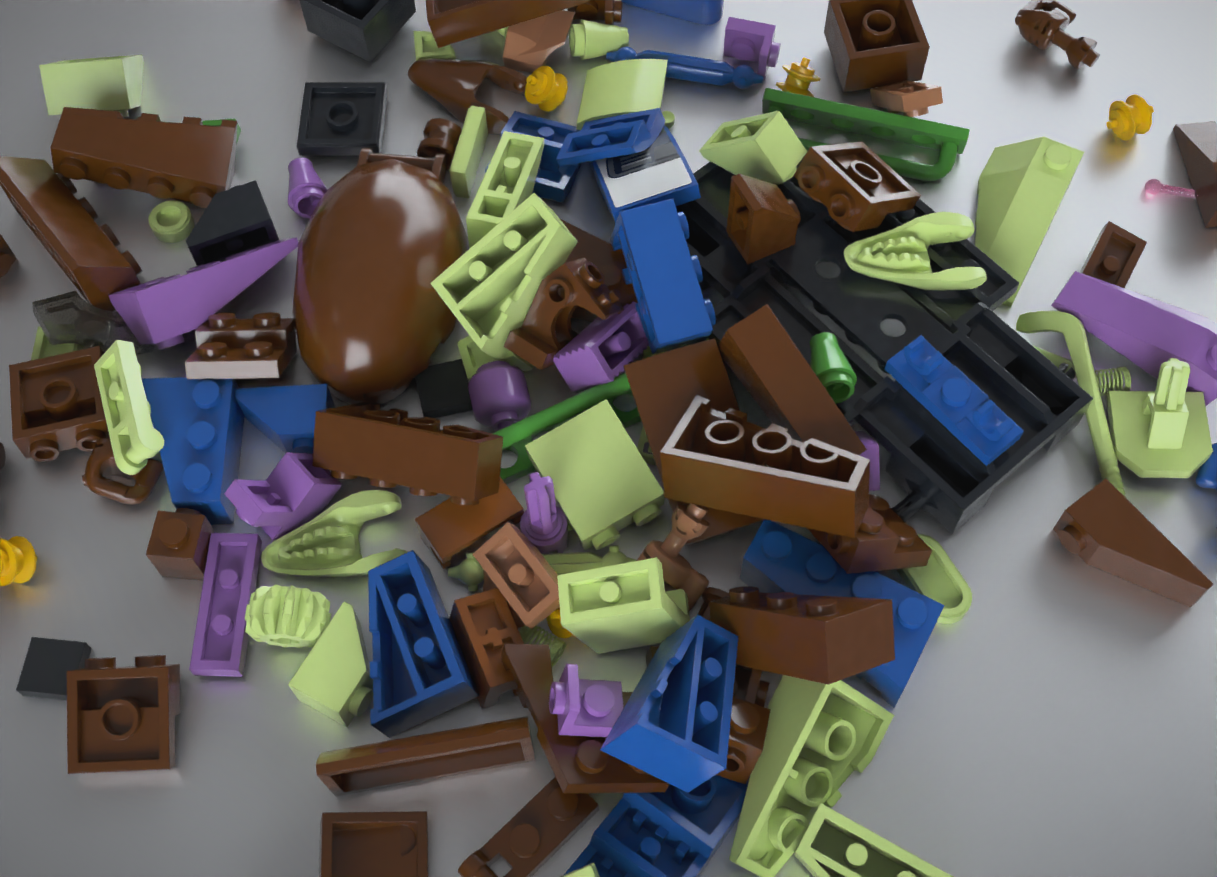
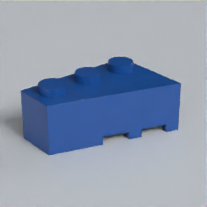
(663, 276)

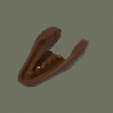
(457, 81)

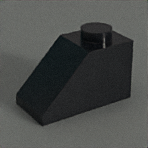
(231, 224)

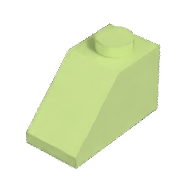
(756, 147)
(337, 670)

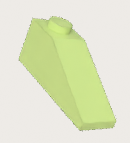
(505, 183)

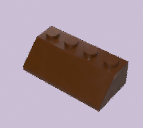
(68, 229)

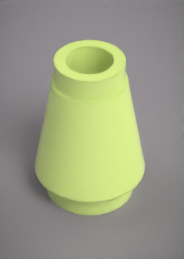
(596, 39)

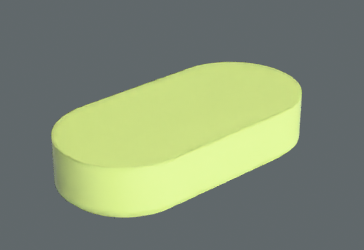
(940, 582)

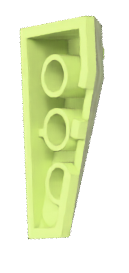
(1020, 199)
(808, 752)

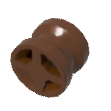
(440, 137)

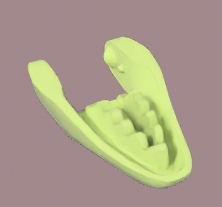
(903, 255)
(331, 540)

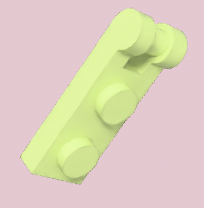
(126, 408)

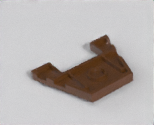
(574, 759)

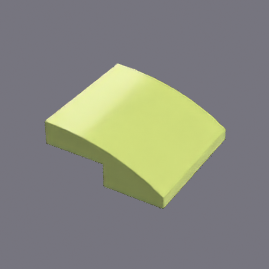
(622, 89)

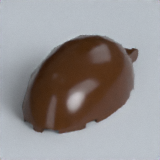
(367, 270)

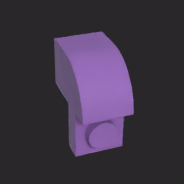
(287, 498)

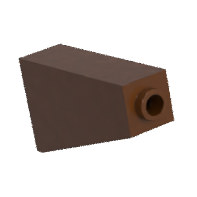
(784, 382)

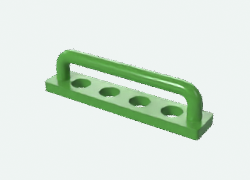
(939, 136)
(524, 431)

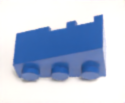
(201, 441)
(415, 651)
(681, 708)

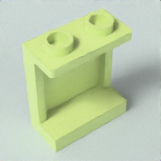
(597, 475)
(621, 605)

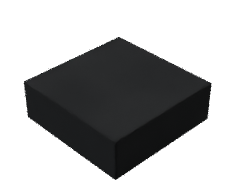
(443, 389)
(47, 667)

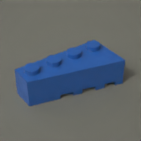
(792, 563)

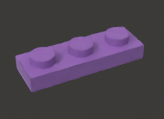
(226, 590)

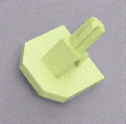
(1162, 429)

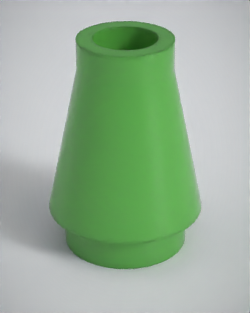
(832, 367)

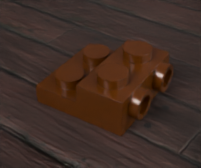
(854, 184)
(242, 347)
(57, 404)
(880, 543)
(122, 715)

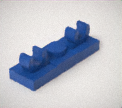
(954, 400)

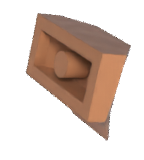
(534, 40)
(520, 575)

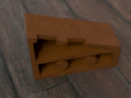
(807, 634)

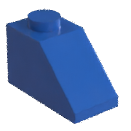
(285, 413)

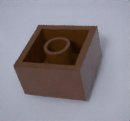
(875, 42)

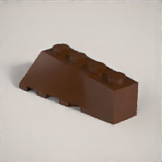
(146, 154)
(407, 452)
(763, 472)

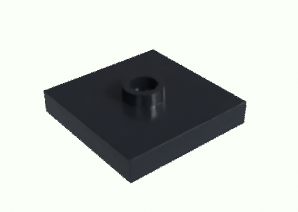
(341, 118)

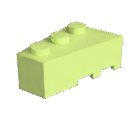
(502, 272)

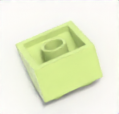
(93, 83)

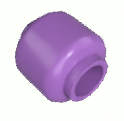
(499, 395)

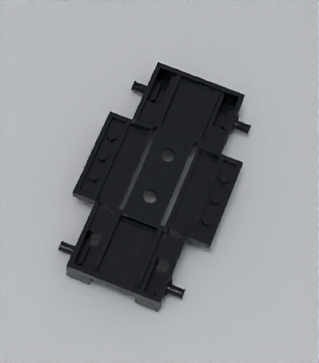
(959, 324)

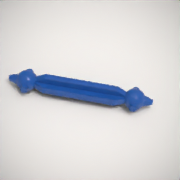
(694, 68)

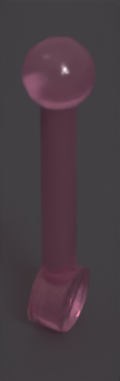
(1154, 186)

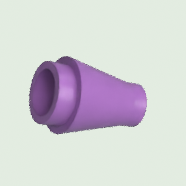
(304, 187)

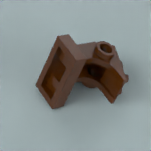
(549, 317)

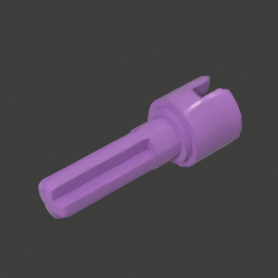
(543, 520)

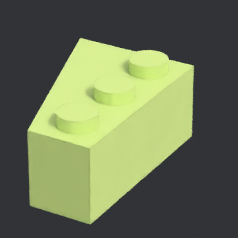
(846, 849)

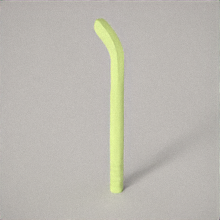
(1080, 355)

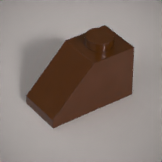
(760, 218)

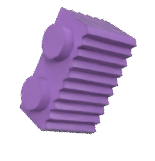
(602, 350)

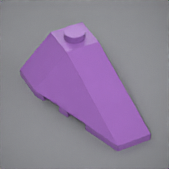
(178, 304)
(1144, 329)

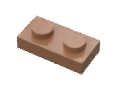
(907, 97)

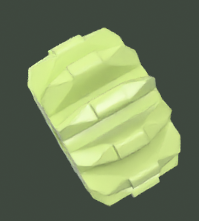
(287, 616)

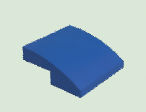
(612, 137)
(552, 180)

